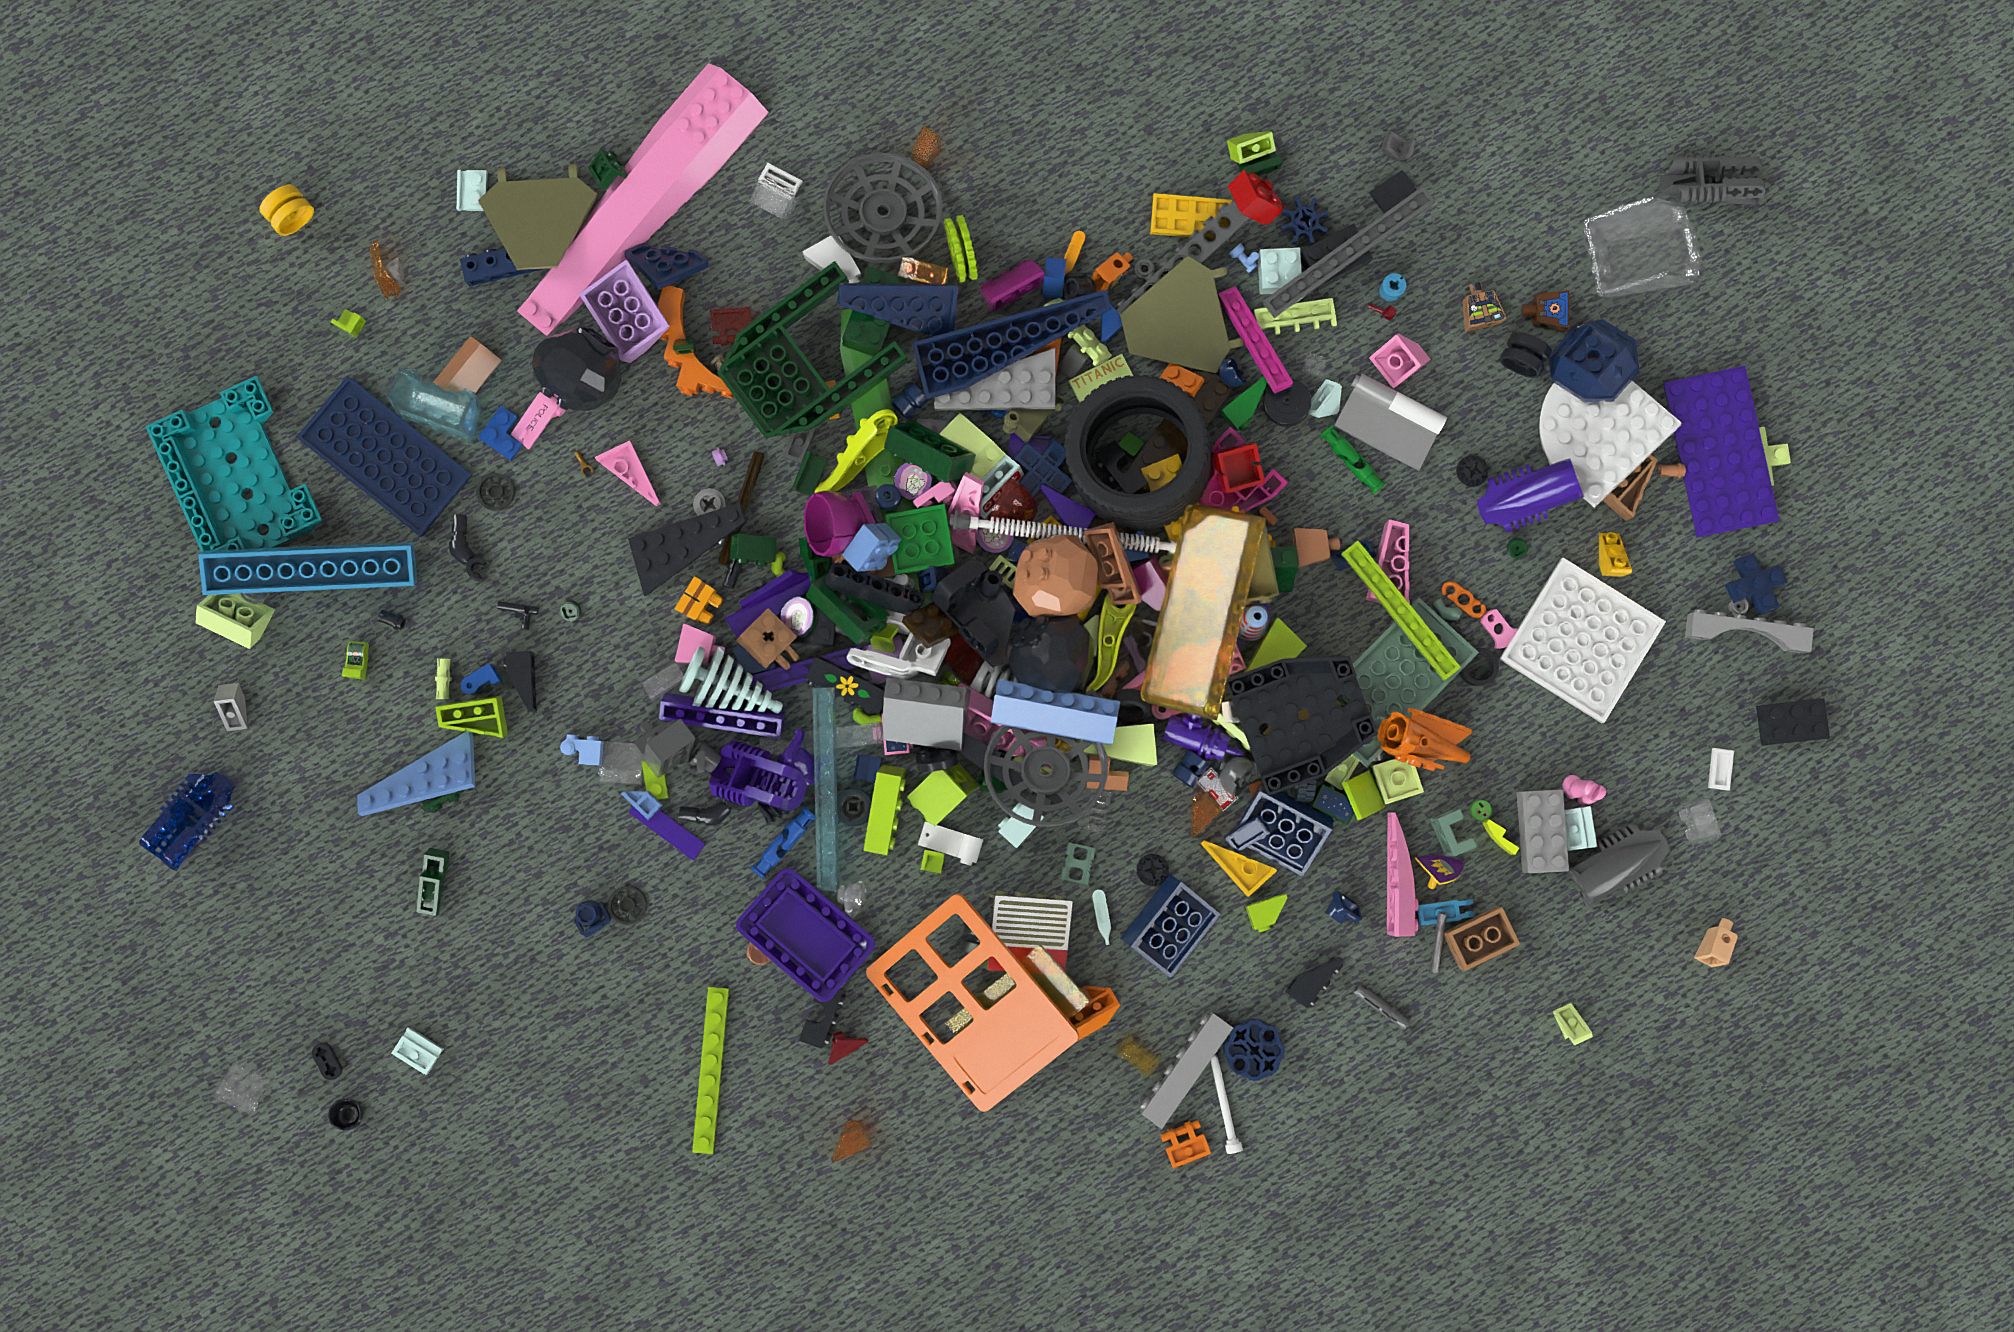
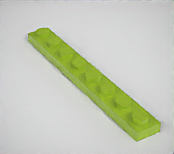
(1401, 610)
(710, 1070)

